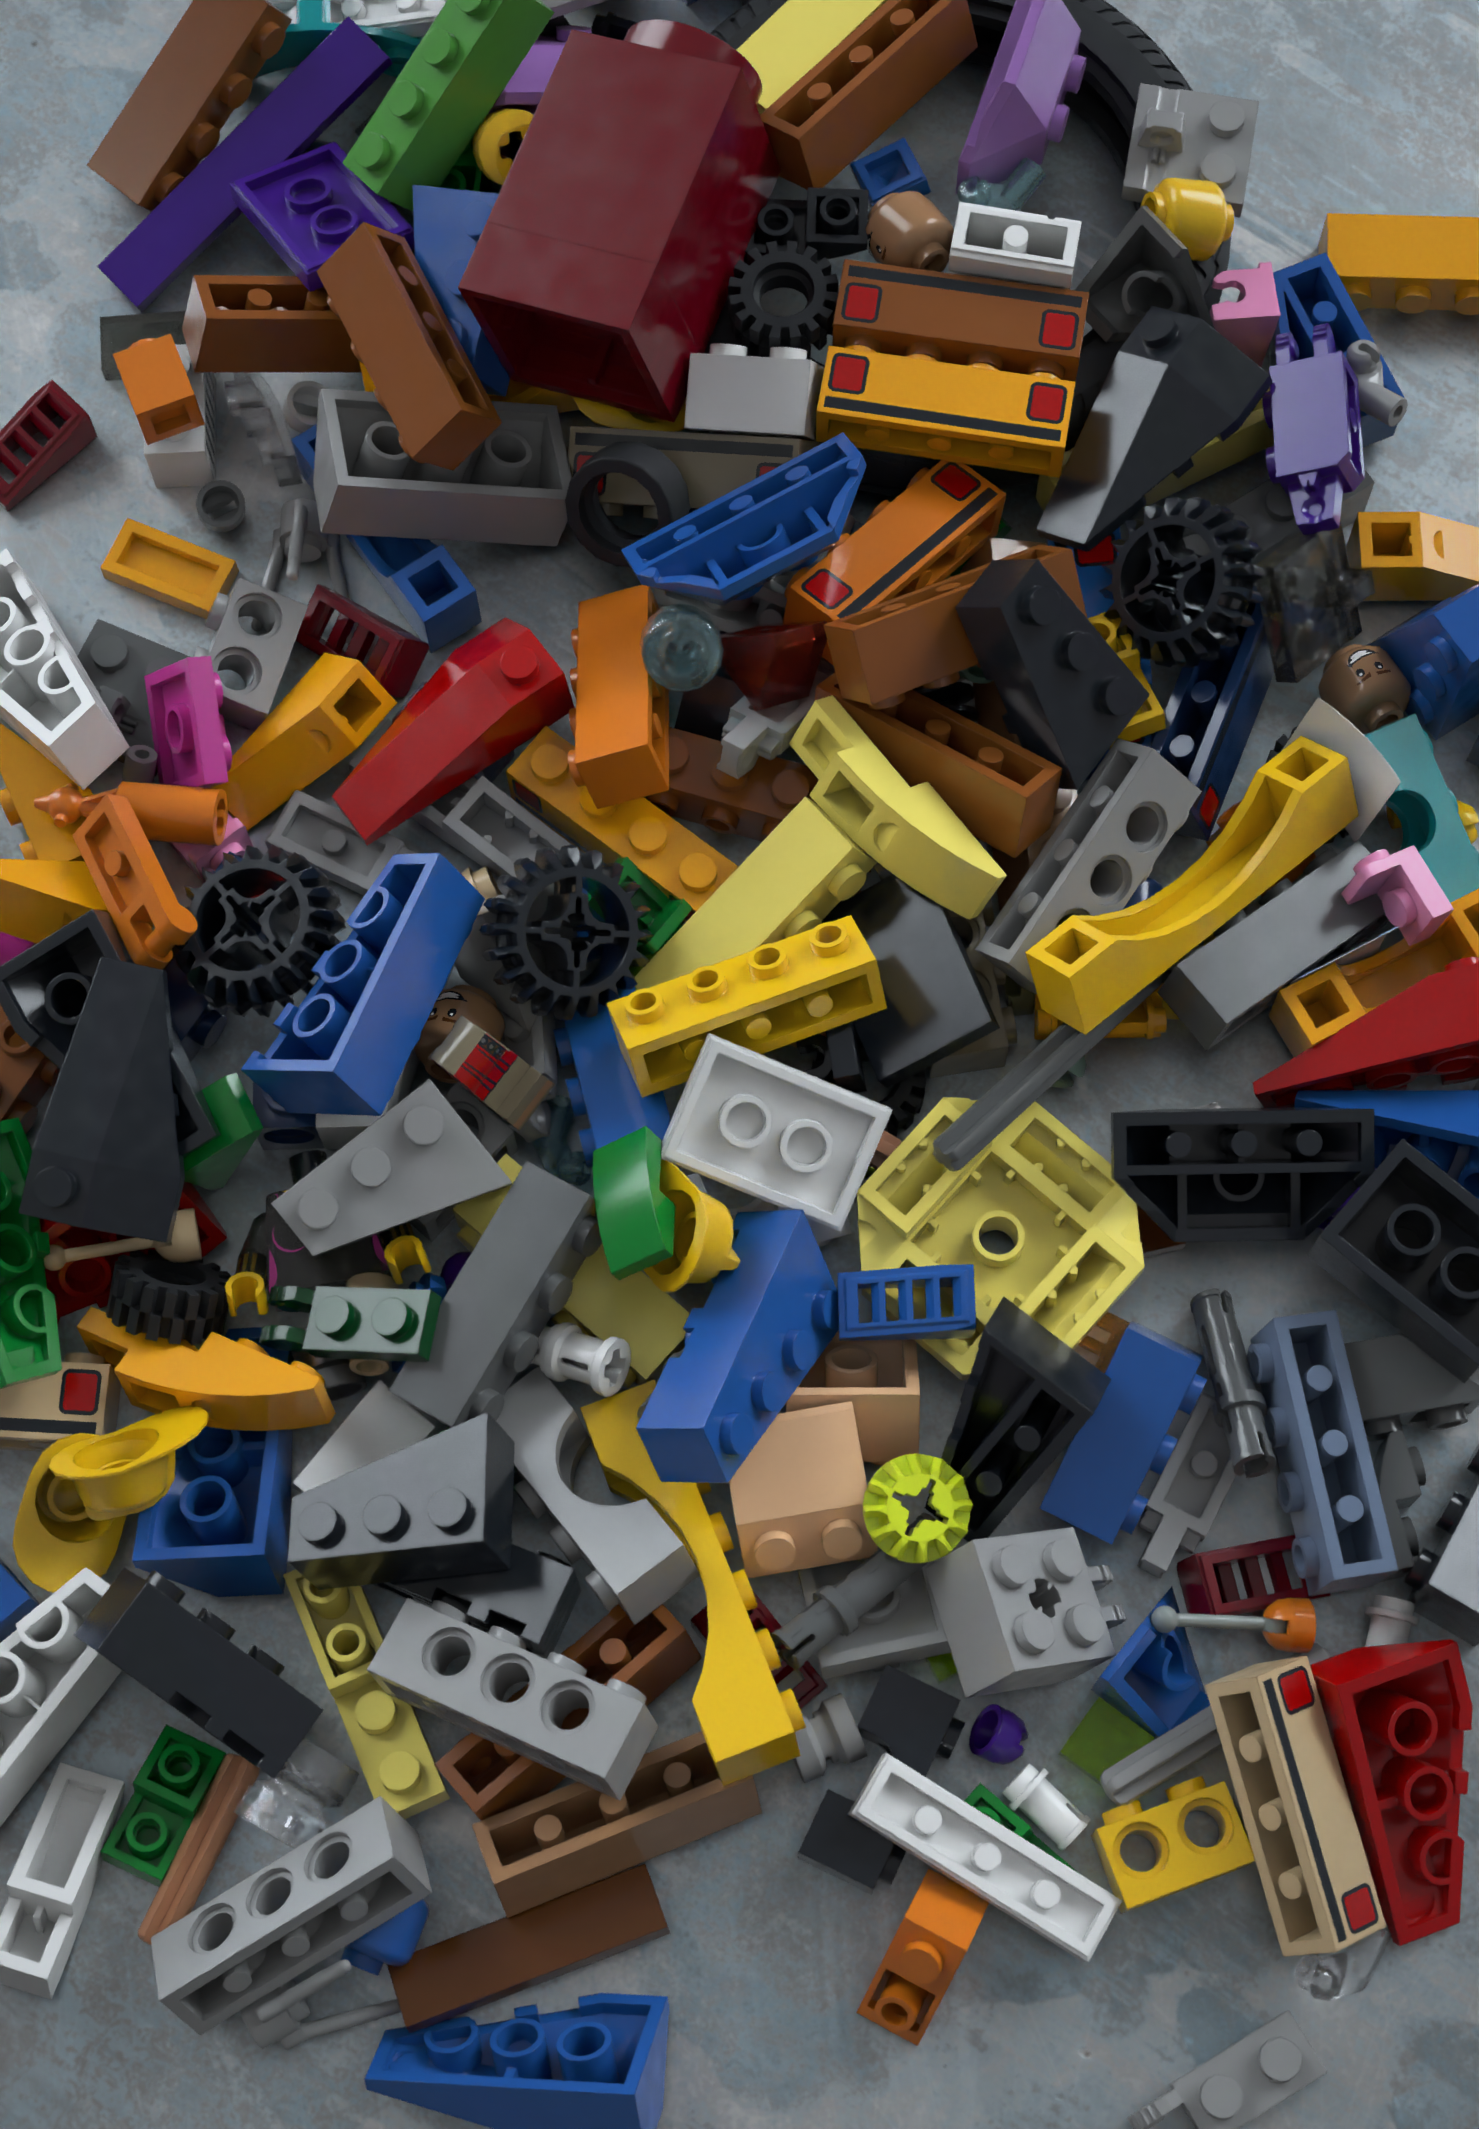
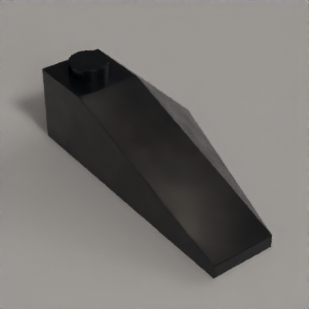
(1159, 405)
(45, 996)

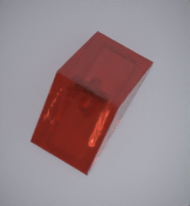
(774, 660)

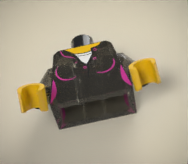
(278, 1257)

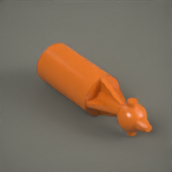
(162, 810)

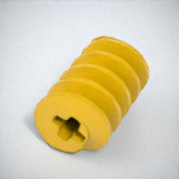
(495, 133)

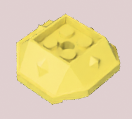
(1035, 1183)

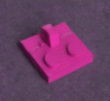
(188, 725)

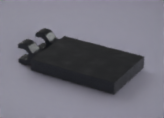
(925, 979)

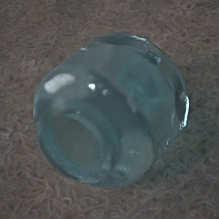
(681, 669)

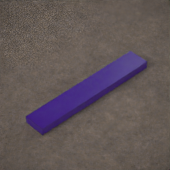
(269, 135)

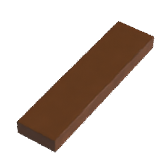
(528, 1948)

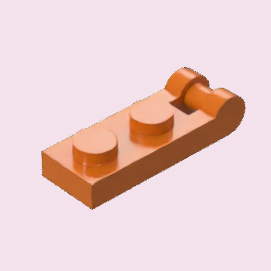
(133, 883)

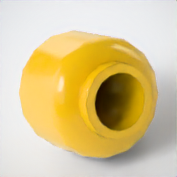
(1193, 213)

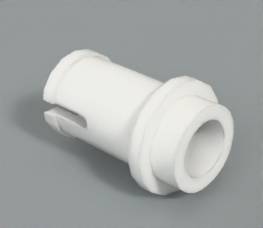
(1390, 1621)
(1045, 1806)

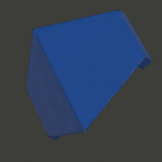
(1154, 1677)

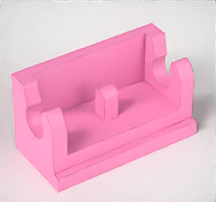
(1254, 316)

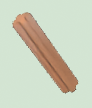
(200, 1846)

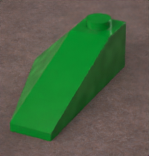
(26, 1306)

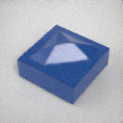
(889, 171)

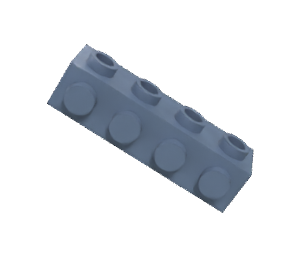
(1321, 1454)

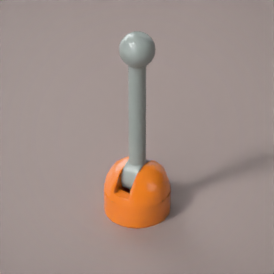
(1285, 1623)

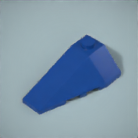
(536, 2071)

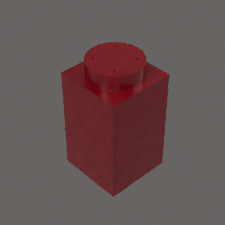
(624, 217)

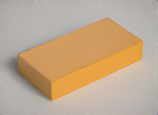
(168, 568)

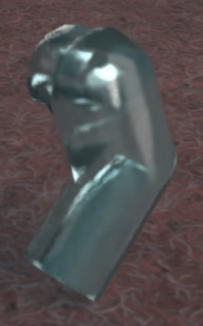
(1007, 195)

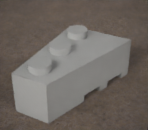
(390, 1174)

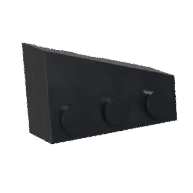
(1050, 665)
(1016, 1413)
(527, 1600)
(199, 1669)

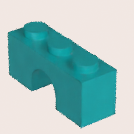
(1427, 807)

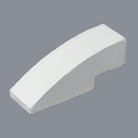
(55, 1878)

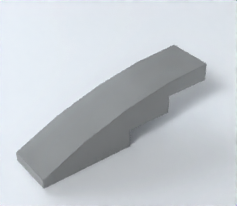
(481, 821)

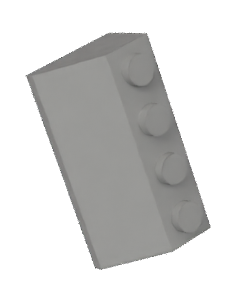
(501, 493)

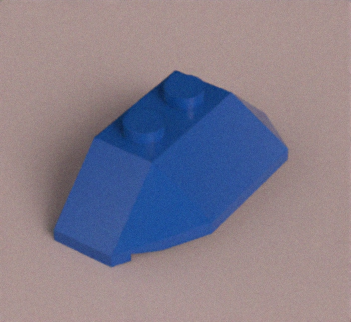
(756, 529)

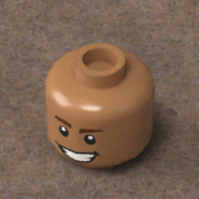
(909, 232)
(1365, 686)
(450, 1005)

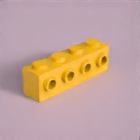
(751, 1000)

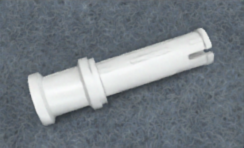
(571, 1354)

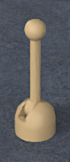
(183, 1248)

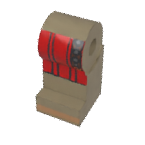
(491, 1072)

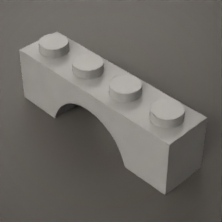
(626, 1546)

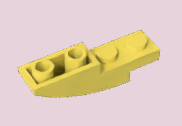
(895, 824)
(380, 1727)

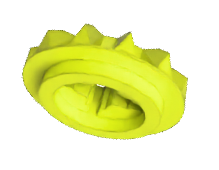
(887, 1518)

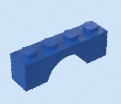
(412, 571)

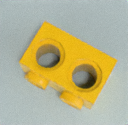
(1178, 1860)

